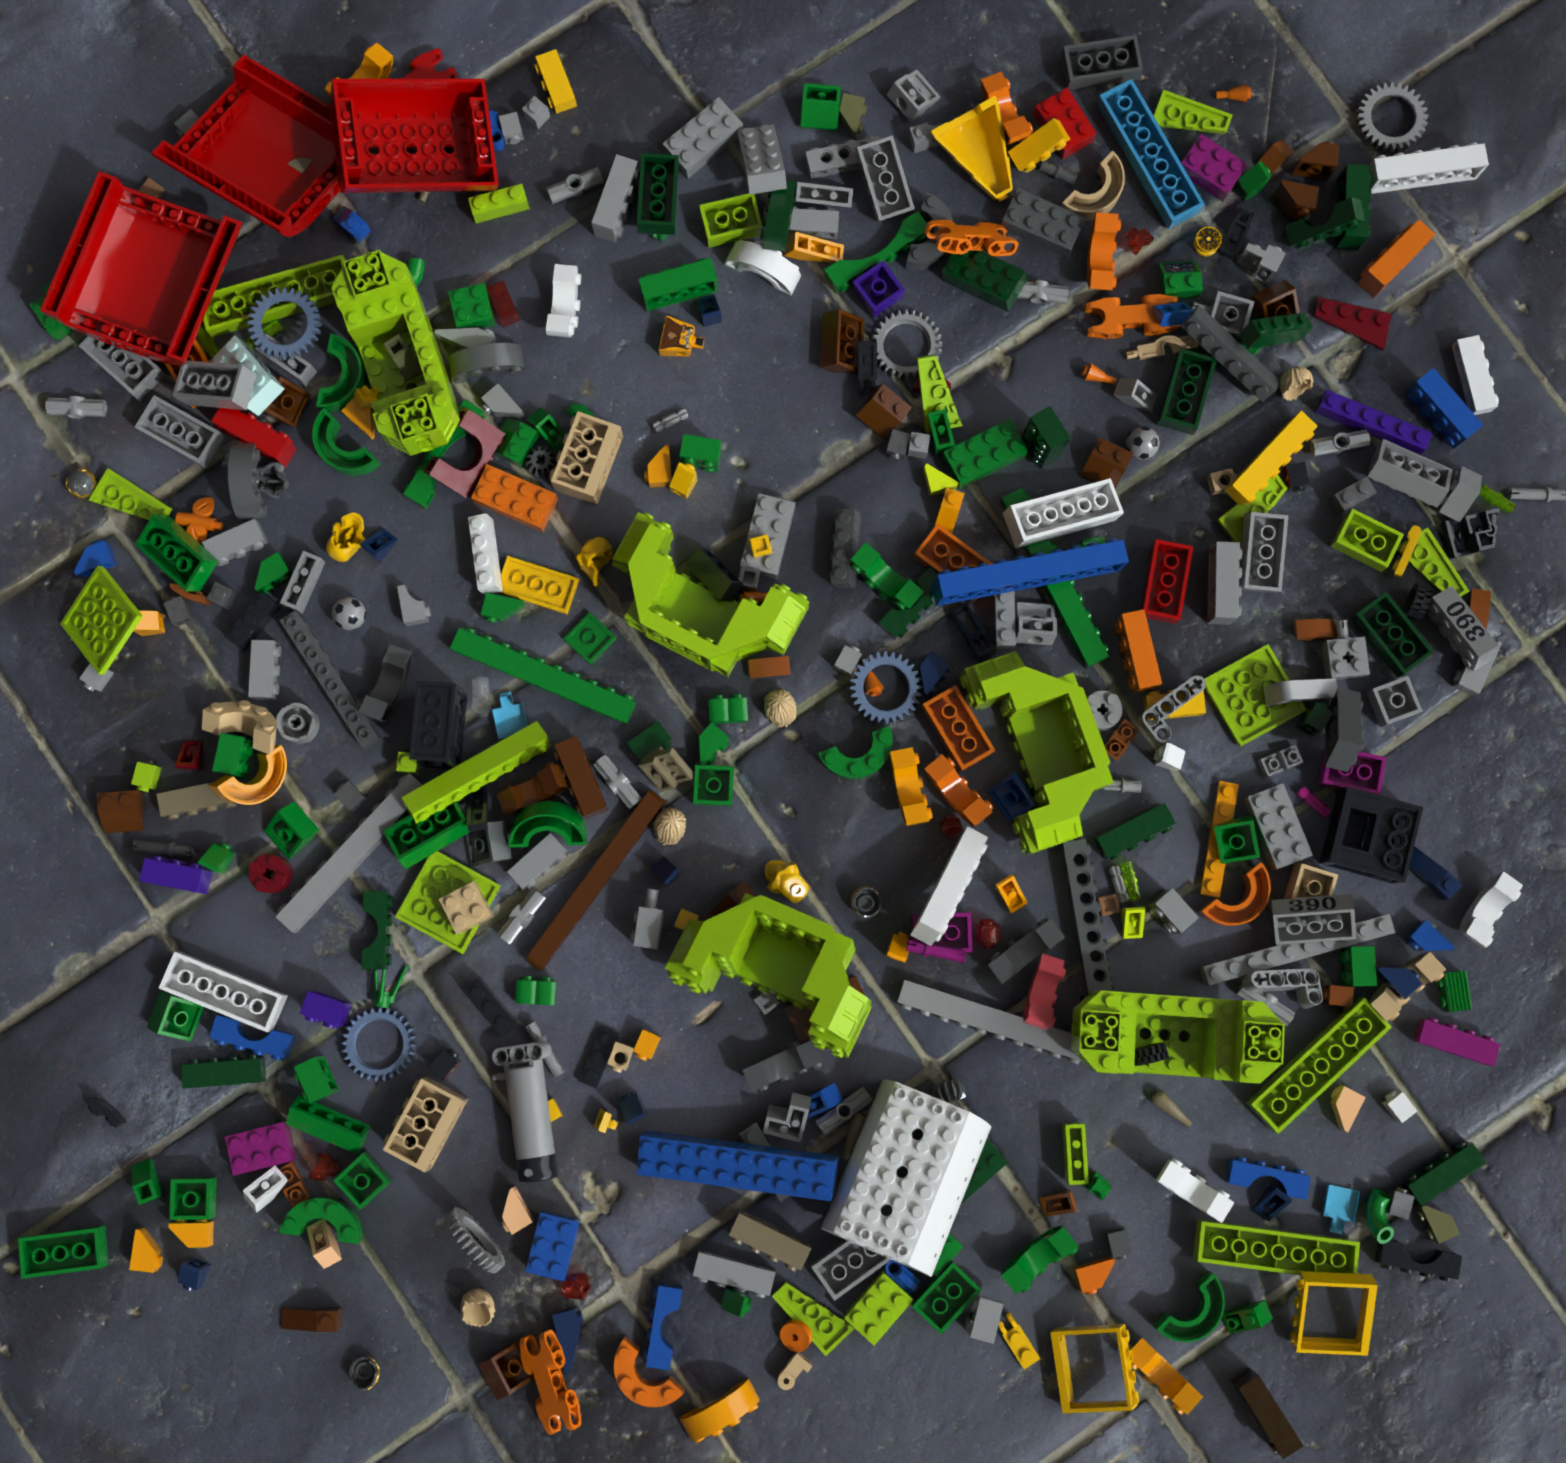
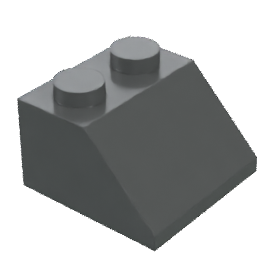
(488, 845)

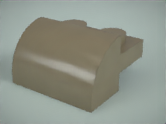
(665, 768)

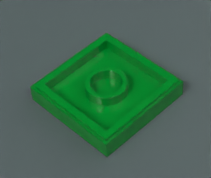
(590, 638)

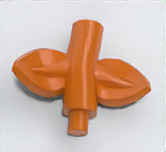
(199, 520)

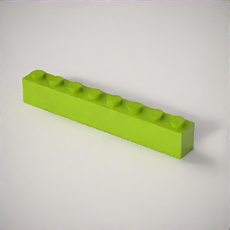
(476, 772)

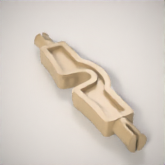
(1156, 349)

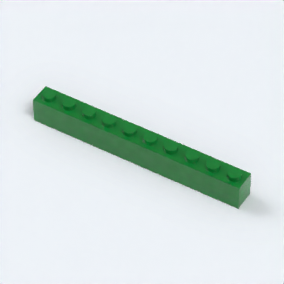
(1066, 601)
(543, 676)

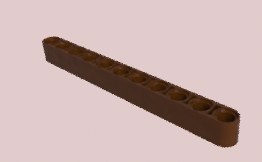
(595, 880)

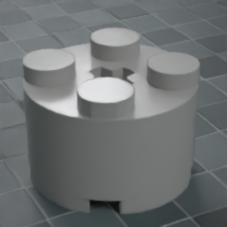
(1109, 703)
(294, 713)

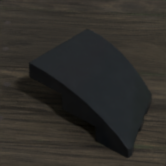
(1471, 534)

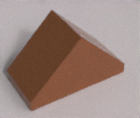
(1276, 156)
(1058, 1203)

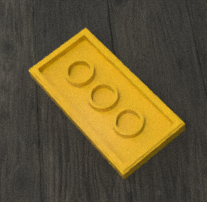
(538, 585)

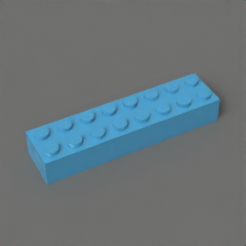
(1150, 154)

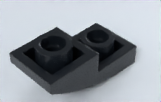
(99, 1108)

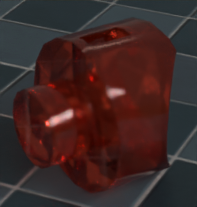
(1138, 240)
(323, 1168)
(577, 1287)

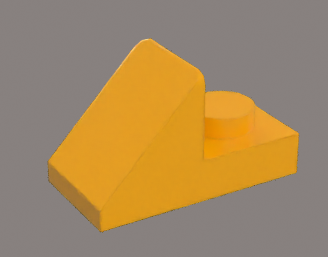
(1011, 893)

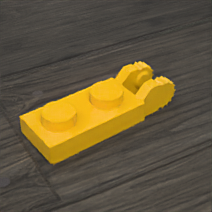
(1407, 550)
(1019, 1343)

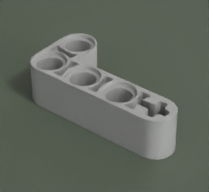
(1299, 691)
(1173, 704)
(1281, 983)

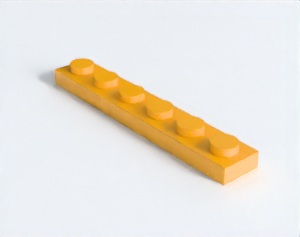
(1223, 811)

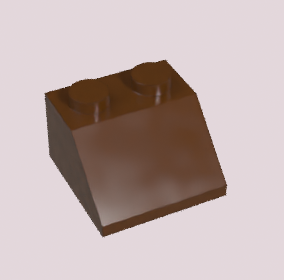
(1318, 162)
(1296, 199)
(1276, 301)
(289, 403)
(883, 410)
(1106, 462)
(121, 811)
(505, 1371)

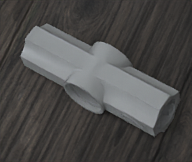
(564, 190)
(1042, 292)
(76, 407)
(1350, 441)
(617, 782)
(521, 916)
(1283, 1013)
(833, 1119)

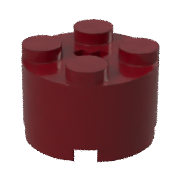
(261, 868)

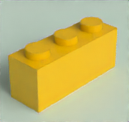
(555, 81)
(1039, 146)
(1194, 707)

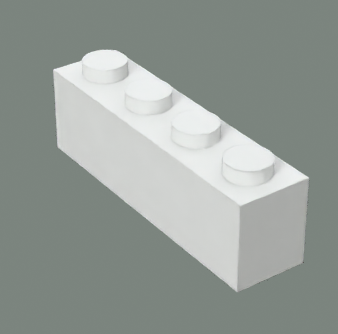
(1474, 375)
(485, 554)

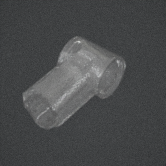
(481, 694)

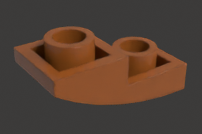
(196, 597)
(1480, 604)
(1314, 629)
(769, 667)
(1121, 739)
(295, 1188)

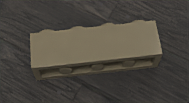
(190, 801)

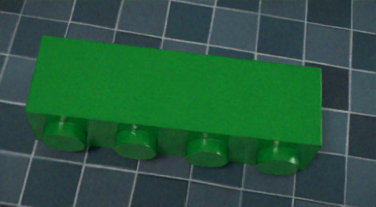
(327, 1124)

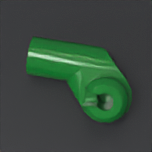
(573, 408)

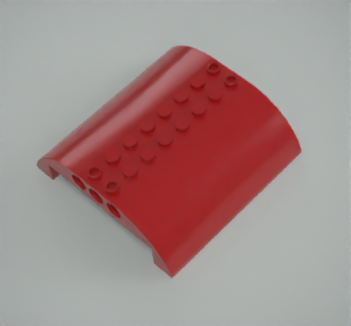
(246, 144)
(139, 271)

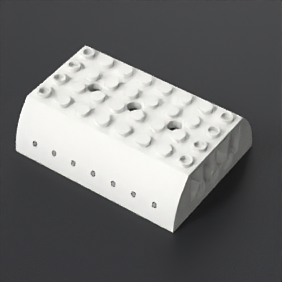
(929, 1194)

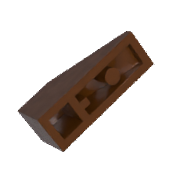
(730, 901)
(312, 1319)

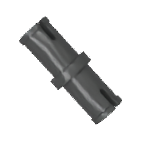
(1058, 172)

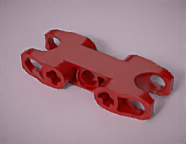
(424, 64)

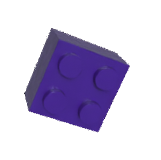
(878, 289)
(325, 1008)

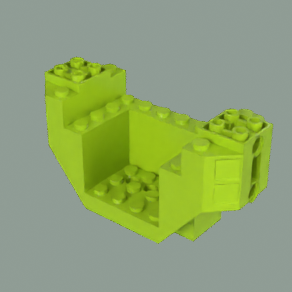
(377, 304)
(687, 615)
(1054, 740)
(780, 955)
(1222, 1043)

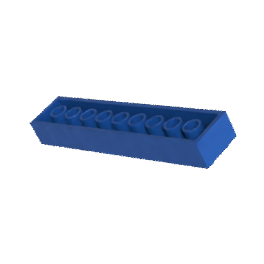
(1029, 572)
(738, 1165)

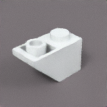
(1169, 757)

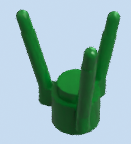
(382, 997)

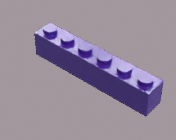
(1375, 422)

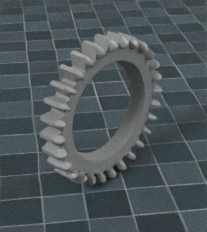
(1399, 142)
(905, 319)
(492, 1258)

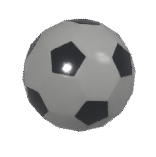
(1142, 442)
(348, 613)

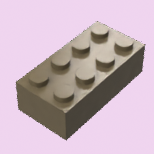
(770, 1240)

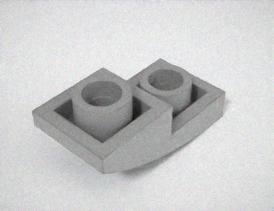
(1280, 761)

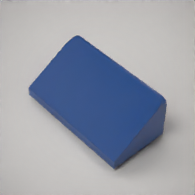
(1171, 313)

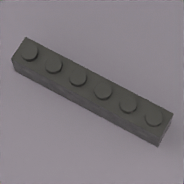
(1230, 353)

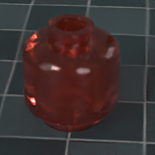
(988, 933)

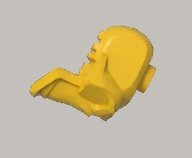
(346, 537)
(593, 557)
(786, 880)

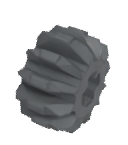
(546, 456)
(949, 1090)

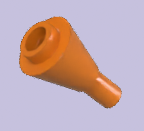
(1238, 93)
(1093, 373)
(757, 596)
(872, 684)

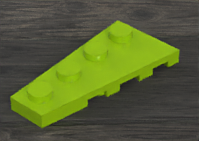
(1187, 114)
(934, 391)
(127, 497)
(1266, 499)
(1434, 564)
(825, 1326)

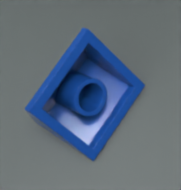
(1012, 797)

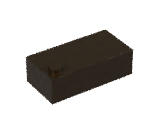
(1266, 1413)

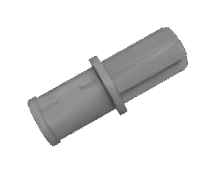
(1125, 786)

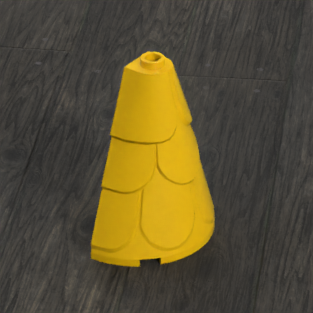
(979, 147)

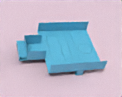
(510, 717)
(1340, 1205)

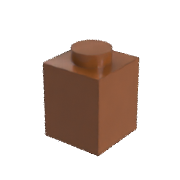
(1338, 995)

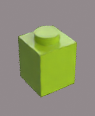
(405, 765)
(146, 776)

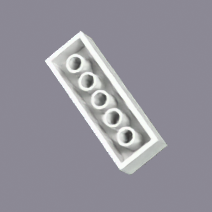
(1427, 167)
(1062, 513)
(950, 887)
(223, 991)

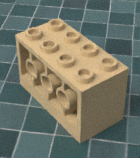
(597, 459)
(437, 1127)

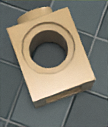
(1214, 481)
(627, 1050)

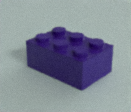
(176, 874)

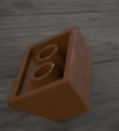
(840, 341)

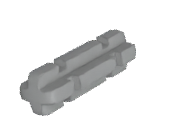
(670, 420)
(1118, 884)

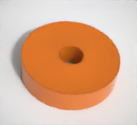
(794, 1343)

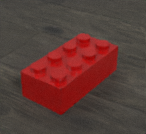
(248, 430)
(1166, 581)

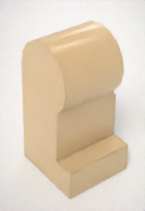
(792, 1369)

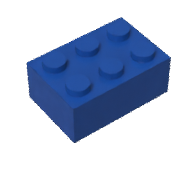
(553, 1245)

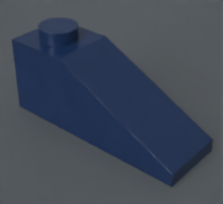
(1434, 875)
(568, 1329)

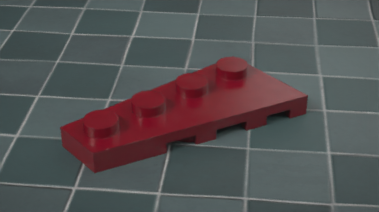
(1361, 322)

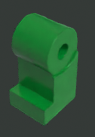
(1098, 1186)

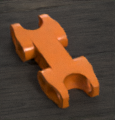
(962, 238)
(1120, 317)
(554, 1397)

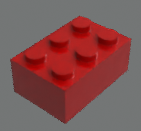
(1066, 110)

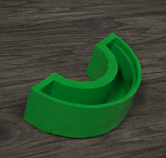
(352, 377)
(344, 462)
(885, 580)
(861, 767)
(547, 817)
(329, 1208)
(1036, 1256)
(1203, 1320)

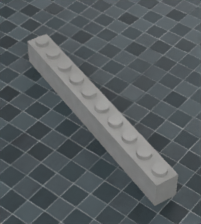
(346, 858)
(1286, 953)
(985, 1019)

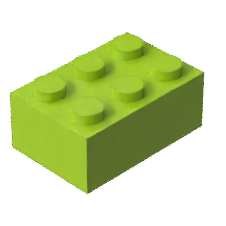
(731, 220)
(1367, 540)
(878, 1307)

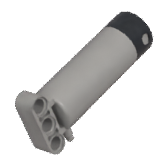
(528, 1109)

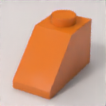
(1093, 1274)

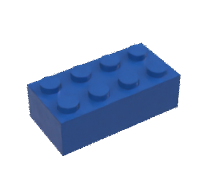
(1443, 408)

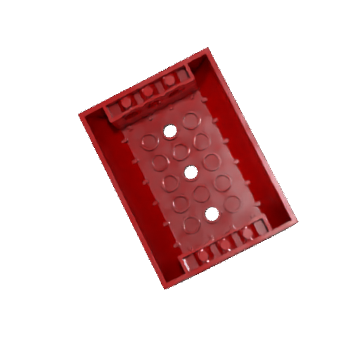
(415, 115)

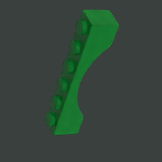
(844, 272)
(422, 487)

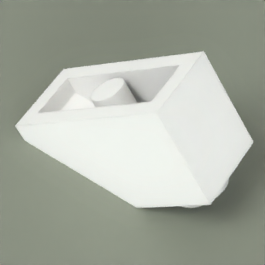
(264, 1189)

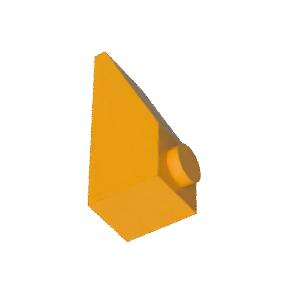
(813, 249)

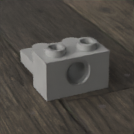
(913, 95)
(1263, 262)
(1035, 623)

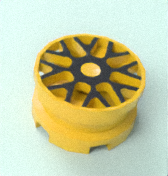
(1207, 242)

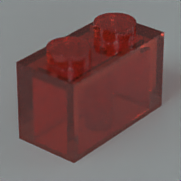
(503, 303)

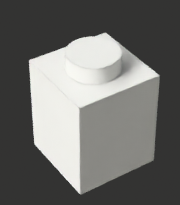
(1399, 1106)

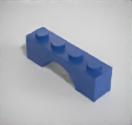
(229, 1031)
(1244, 1173)
(660, 1352)

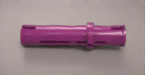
(936, 951)

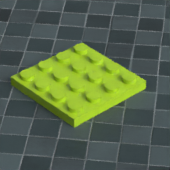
(101, 620)
(1241, 699)
(422, 904)

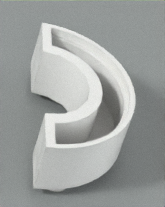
(766, 263)
(563, 317)
(1488, 908)
(1194, 1190)

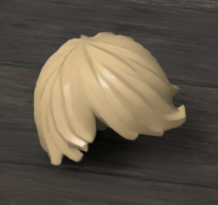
(1295, 382)
(780, 707)
(669, 826)
(477, 1307)

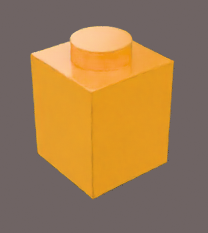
(646, 1045)

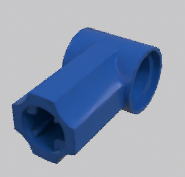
(496, 131)
(903, 1277)

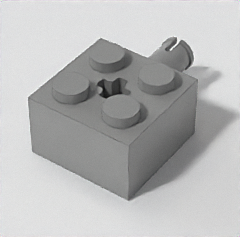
(1236, 307)
(1352, 648)
(649, 923)

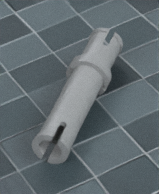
(1537, 494)
(552, 1062)

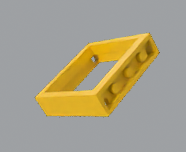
(1340, 1346)
(1064, 1376)

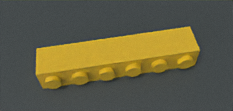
(1271, 457)

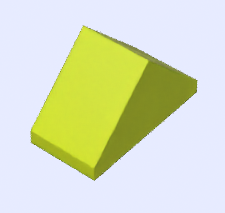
(938, 481)
(1132, 922)

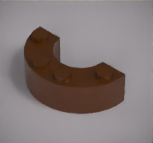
(539, 788)

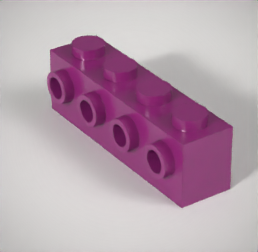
(1456, 1042)

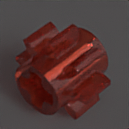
(951, 826)

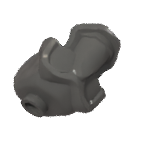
(272, 479)

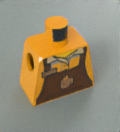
(678, 338)

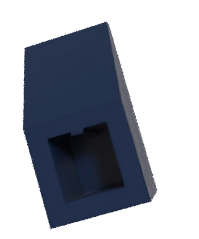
(931, 671)

